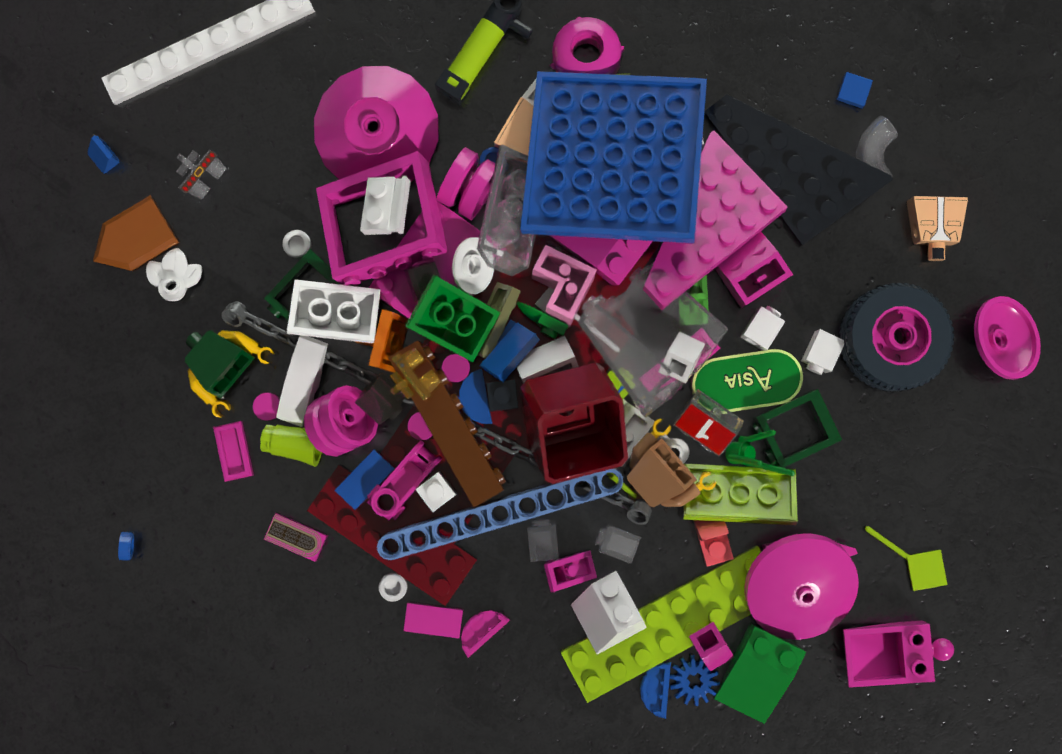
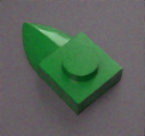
(550, 326)

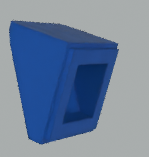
(102, 154)

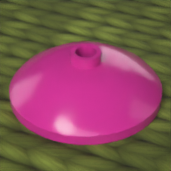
(1007, 337)

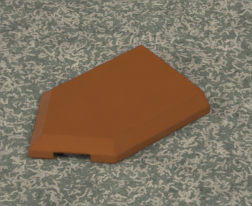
(134, 236)

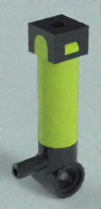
(456, 80)

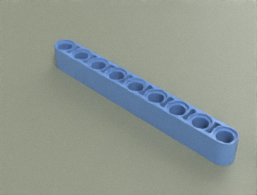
(488, 521)

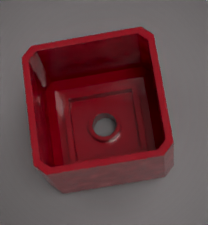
(574, 423)

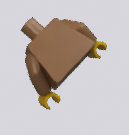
(660, 475)

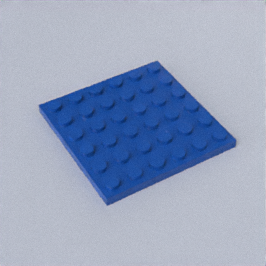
(614, 157)

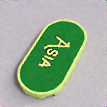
(750, 379)

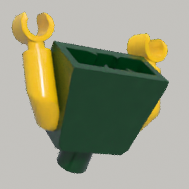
(218, 362)

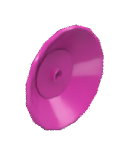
(370, 95)

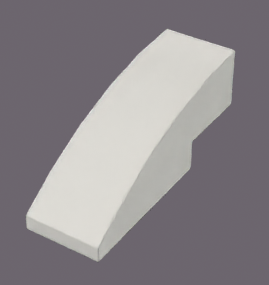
(301, 379)

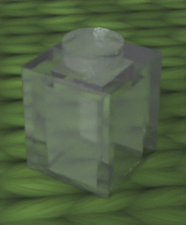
(542, 541)
(618, 543)

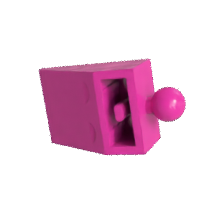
(888, 656)

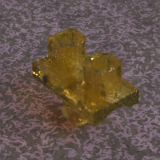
(407, 364)

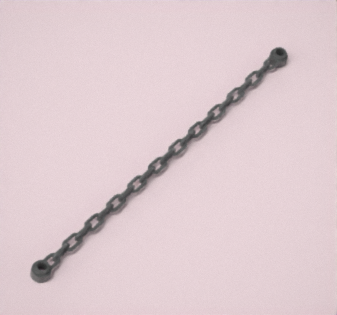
(236, 314)

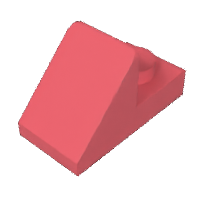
(713, 541)

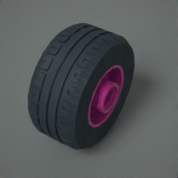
(922, 334)

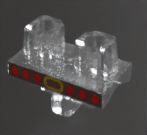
(192, 183)

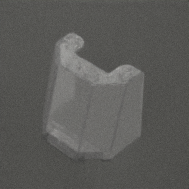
(637, 334)

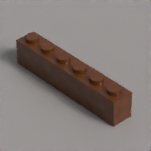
(454, 433)

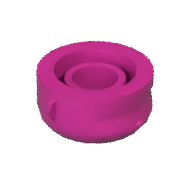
(586, 31)

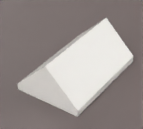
(334, 311)

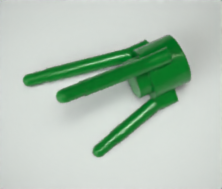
(743, 453)

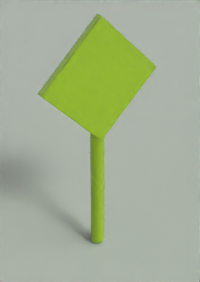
(924, 568)

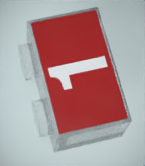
(708, 423)

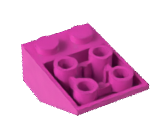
(753, 270)

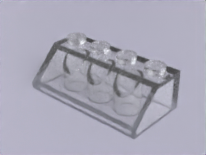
(500, 236)

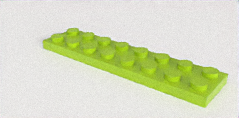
(669, 620)

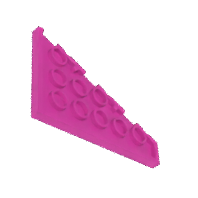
(729, 213)

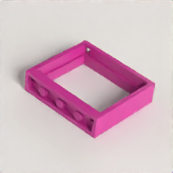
(400, 258)

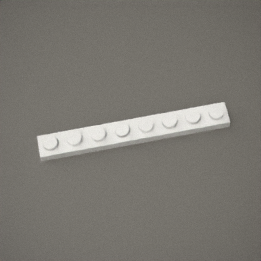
(203, 47)

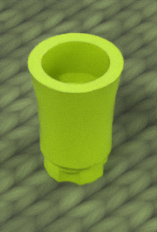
(289, 443)

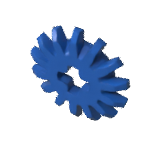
(682, 682)

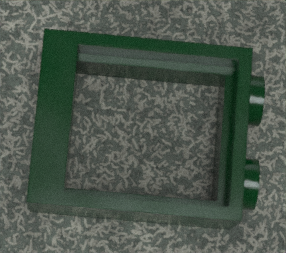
(309, 258)
(821, 416)

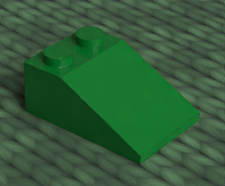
(452, 318)
(759, 673)

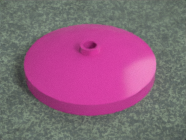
(801, 586)

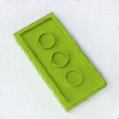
(743, 496)

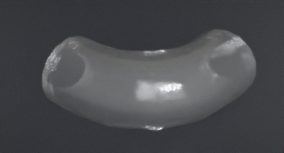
(875, 141)

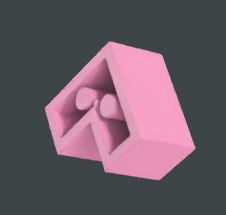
(568, 279)

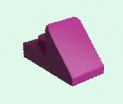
(570, 570)

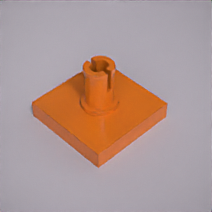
(388, 340)

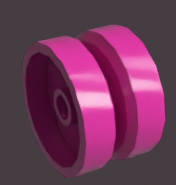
(467, 183)
(338, 423)

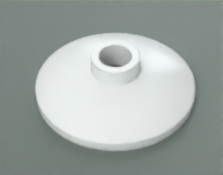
(469, 268)

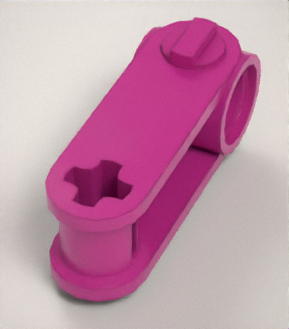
(404, 481)

